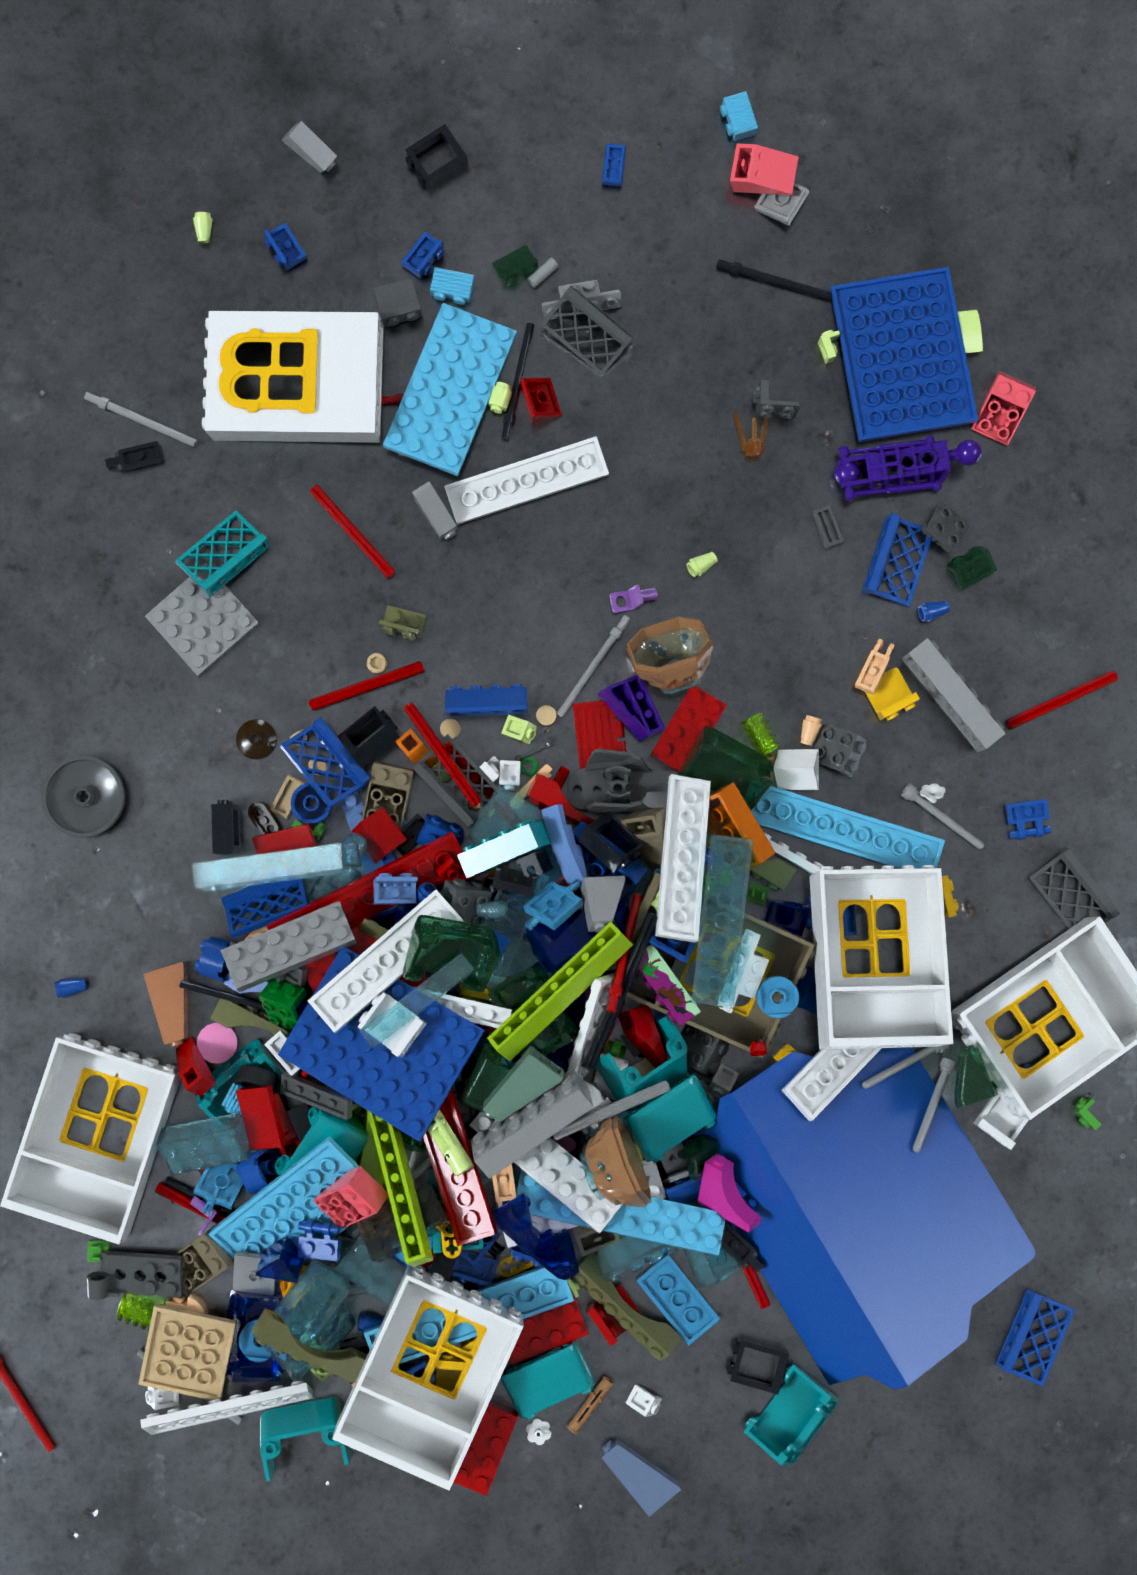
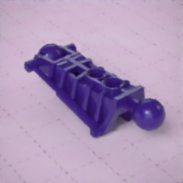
(848, 473)

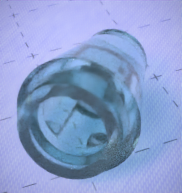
(495, 909)

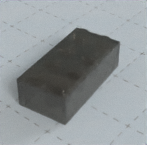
(381, 1231)

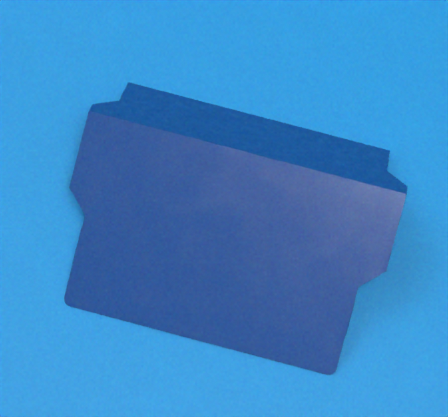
(859, 1231)

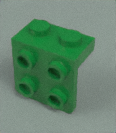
(280, 1002)

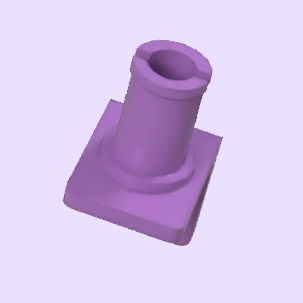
(634, 598)
(199, 1205)

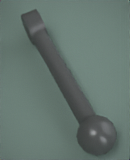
(520, 757)

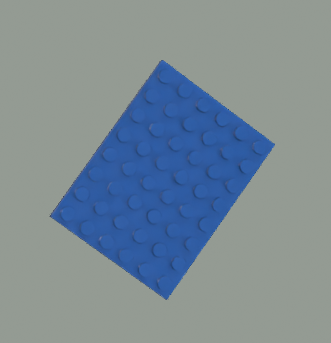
(903, 354)
(396, 1089)

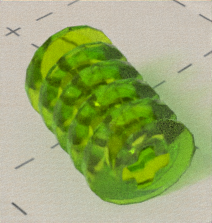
(761, 734)
(134, 1312)

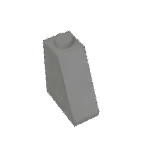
(310, 147)
(435, 511)
(601, 900)

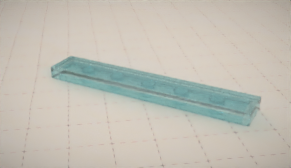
(417, 1000)

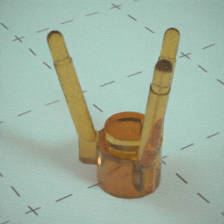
(753, 447)

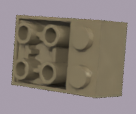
(389, 788)
(649, 828)
(591, 1241)
(202, 1261)

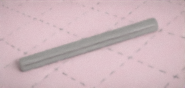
(613, 1109)

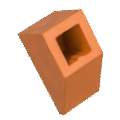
(414, 748)

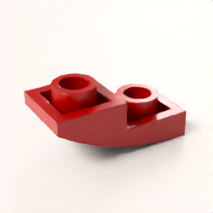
(452, 870)

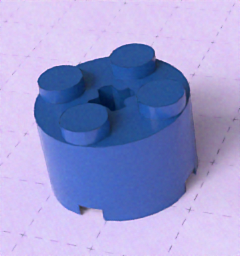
(299, 807)
(211, 962)
(258, 1170)

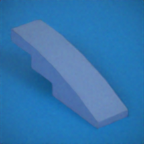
(563, 844)

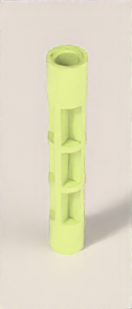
(449, 1145)

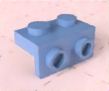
(394, 890)

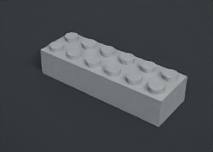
(953, 695)
(288, 946)
(531, 1124)

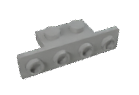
(591, 291)

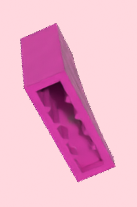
(721, 1194)

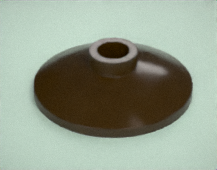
(265, 743)

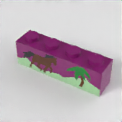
(667, 986)

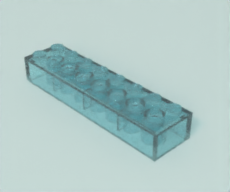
(277, 867)
(721, 921)

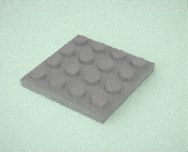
(201, 626)

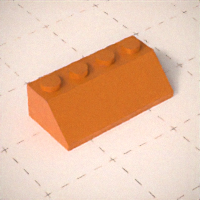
(733, 818)

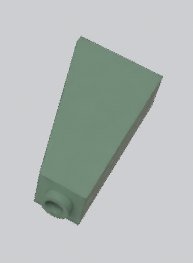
(522, 1084)

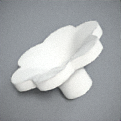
(932, 792)
(541, 1427)

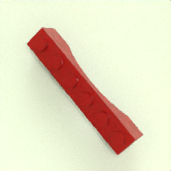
(549, 793)

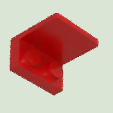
(607, 1323)

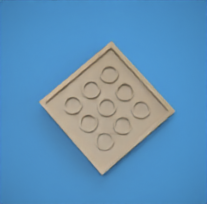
(187, 1352)

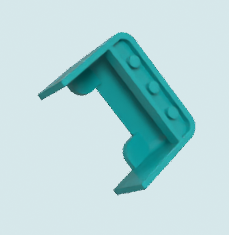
(630, 1081)
(297, 1420)

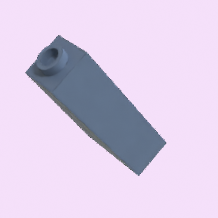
(642, 1479)

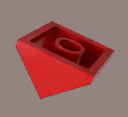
(540, 399)
(380, 833)

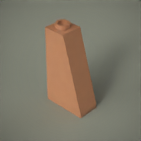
(170, 1001)

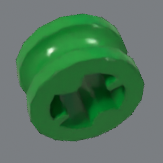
(523, 769)

